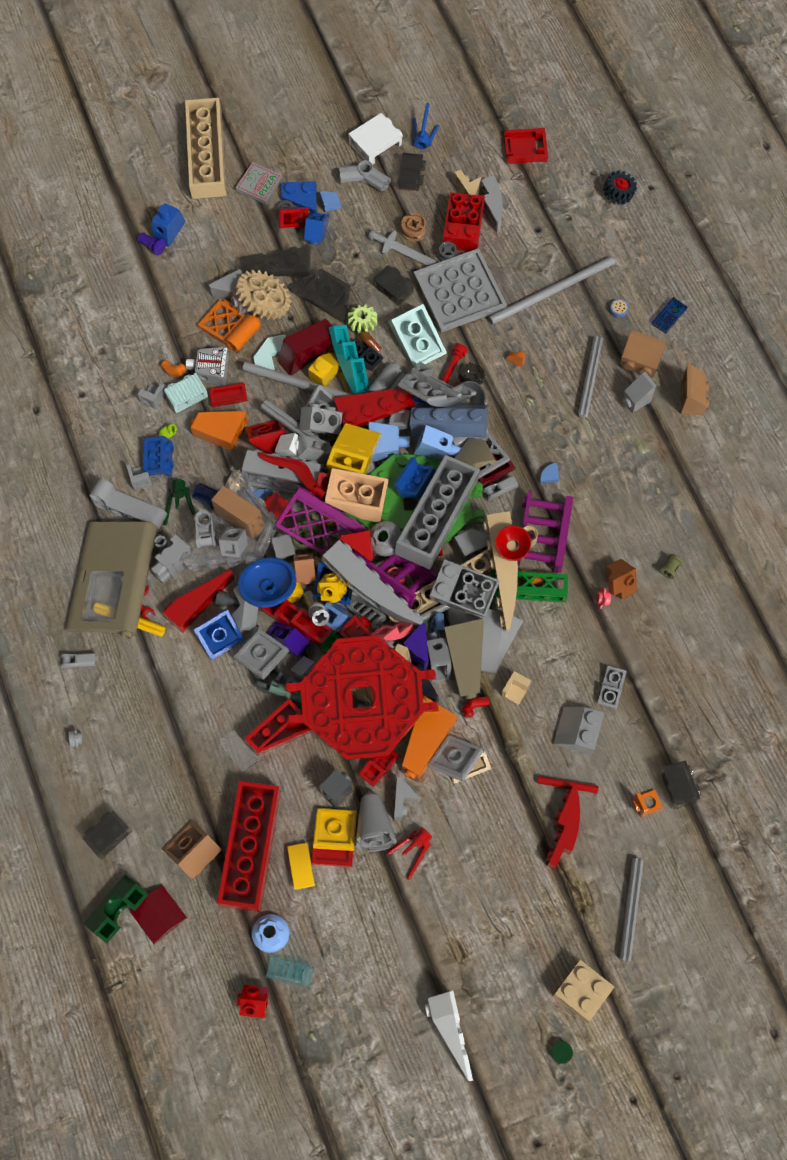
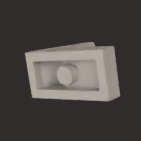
(403, 794)

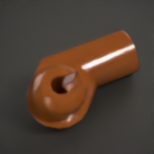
(365, 337)

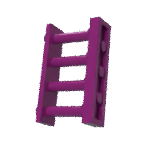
(561, 525)
(423, 575)

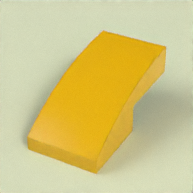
(301, 866)

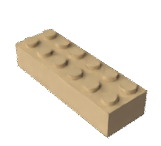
(205, 148)

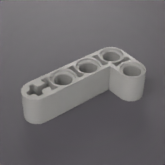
(125, 506)

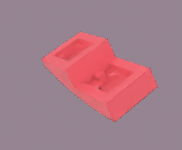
(394, 632)

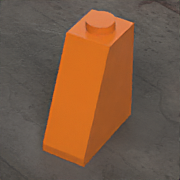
(219, 427)

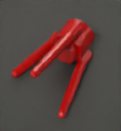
(419, 839)

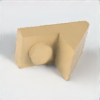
(465, 186)

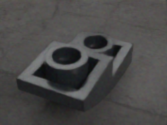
(371, 357)

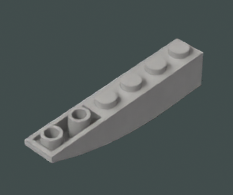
(367, 585)

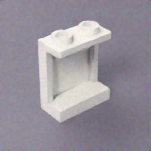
(374, 137)

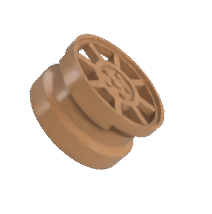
(413, 226)

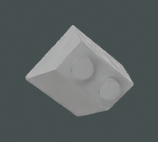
(579, 729)

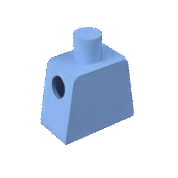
(389, 440)
(435, 444)

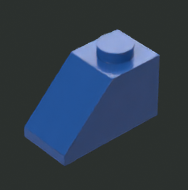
(316, 227)

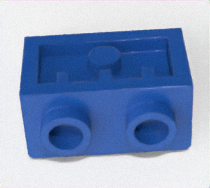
(158, 456)

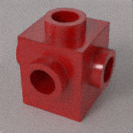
(253, 1001)

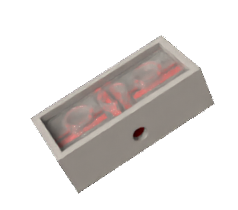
(273, 477)

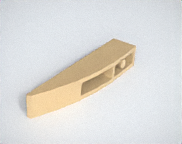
(505, 570)

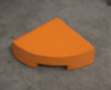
(517, 358)

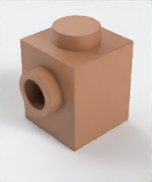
(304, 568)

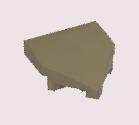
(475, 453)

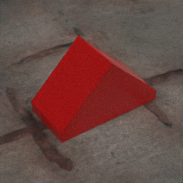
(292, 216)
(361, 542)

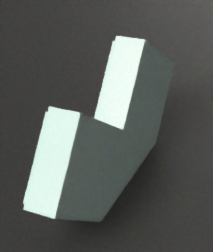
(270, 348)

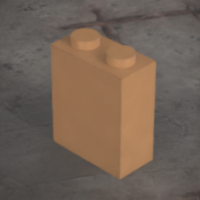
(238, 512)

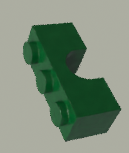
(104, 918)

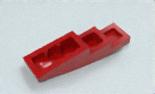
(290, 615)

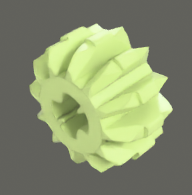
(362, 319)

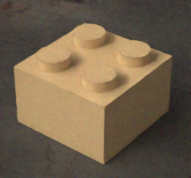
(583, 991)

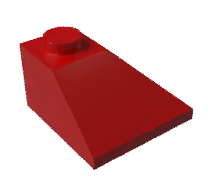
(266, 435)

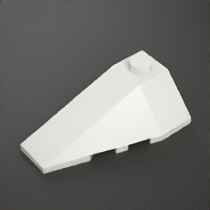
(446, 1019)

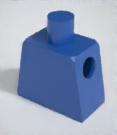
(167, 223)

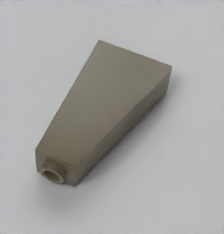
(465, 648)

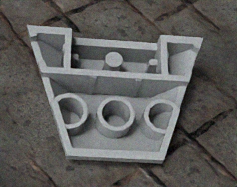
(433, 390)
(495, 638)

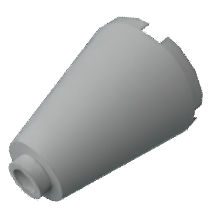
(374, 825)

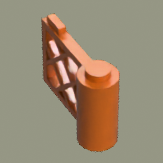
(238, 332)

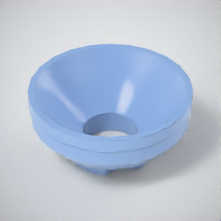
(280, 938)

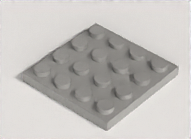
(460, 290)

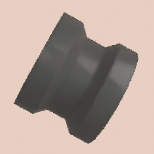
(446, 248)

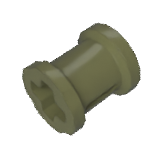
(671, 566)

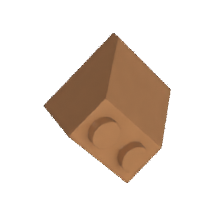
(642, 353)
(694, 391)
(192, 849)

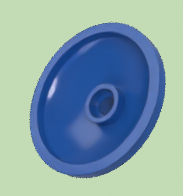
(265, 575)

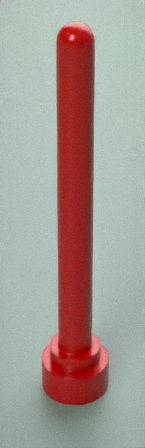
(459, 352)

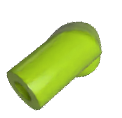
(168, 431)

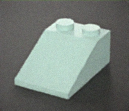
(417, 336)

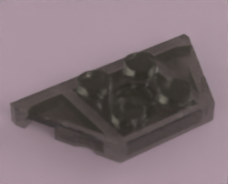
(324, 292)

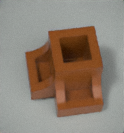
(621, 579)

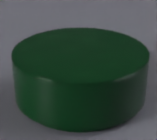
(562, 1052)

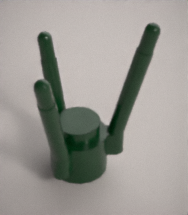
(178, 490)

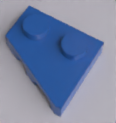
(301, 194)

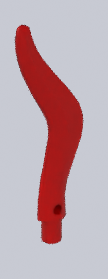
(300, 469)

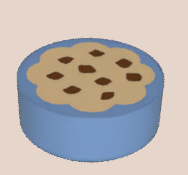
(619, 308)

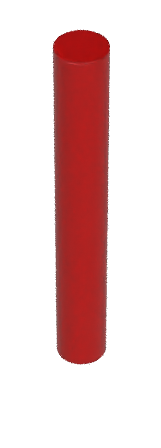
(567, 784)

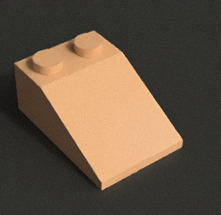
(357, 494)

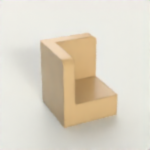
(516, 688)

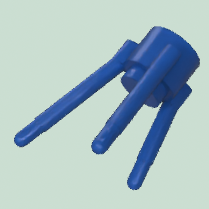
(421, 139)

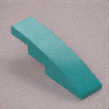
(347, 356)

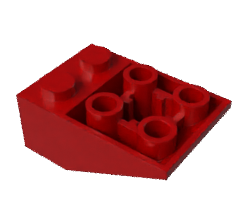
(464, 220)

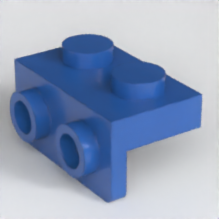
(414, 479)

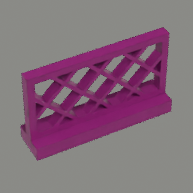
(323, 508)

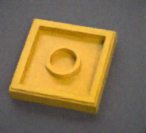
(335, 829)

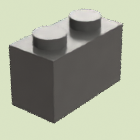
(336, 788)

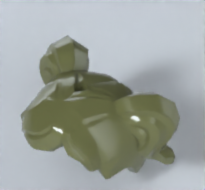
(305, 532)

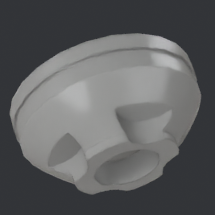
(389, 546)

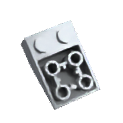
(464, 589)

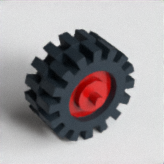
(619, 187)

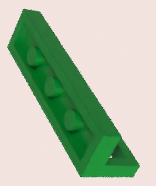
(540, 593)

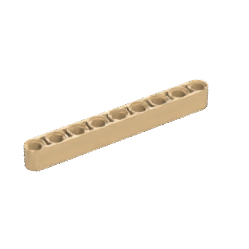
(484, 557)

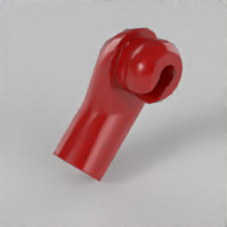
(474, 703)

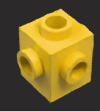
(331, 588)

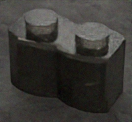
(411, 171)
(393, 285)

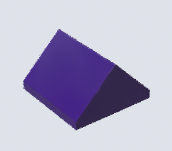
(418, 646)

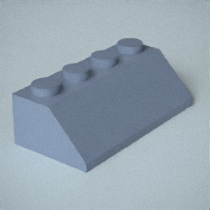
(454, 420)

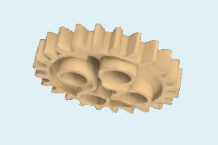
(263, 294)

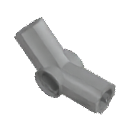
(365, 174)

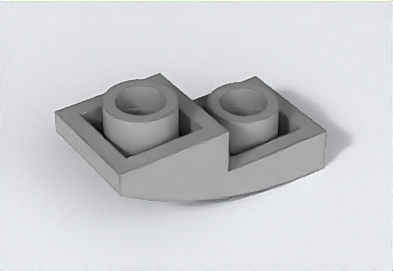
(612, 687)

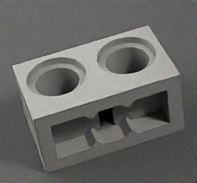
(320, 423)

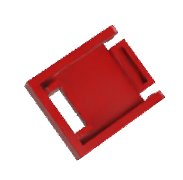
(521, 146)

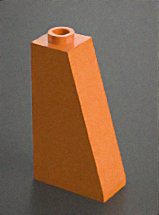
(426, 739)

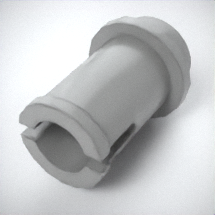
(161, 543)

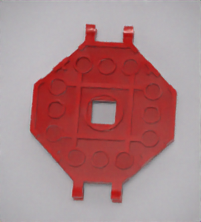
(362, 730)

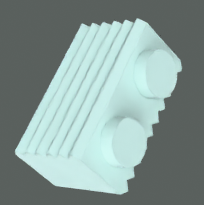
(185, 393)

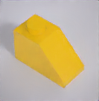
(324, 369)

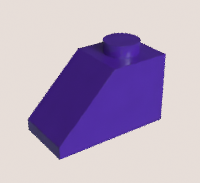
(289, 637)

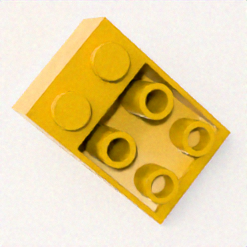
(353, 449)

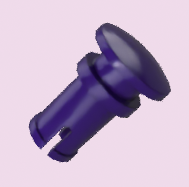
(154, 244)

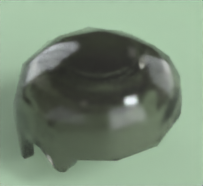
(471, 372)

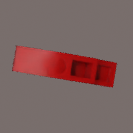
(568, 821)

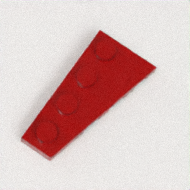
(372, 406)

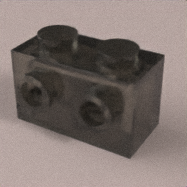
(680, 784)
(106, 834)

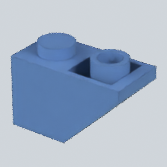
(337, 616)

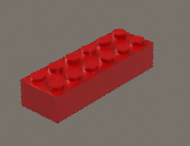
(249, 846)

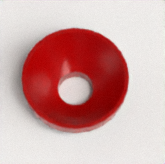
(513, 533)

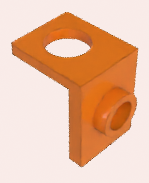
(640, 806)

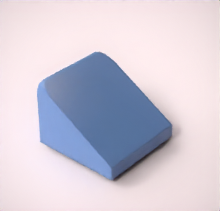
(330, 201)

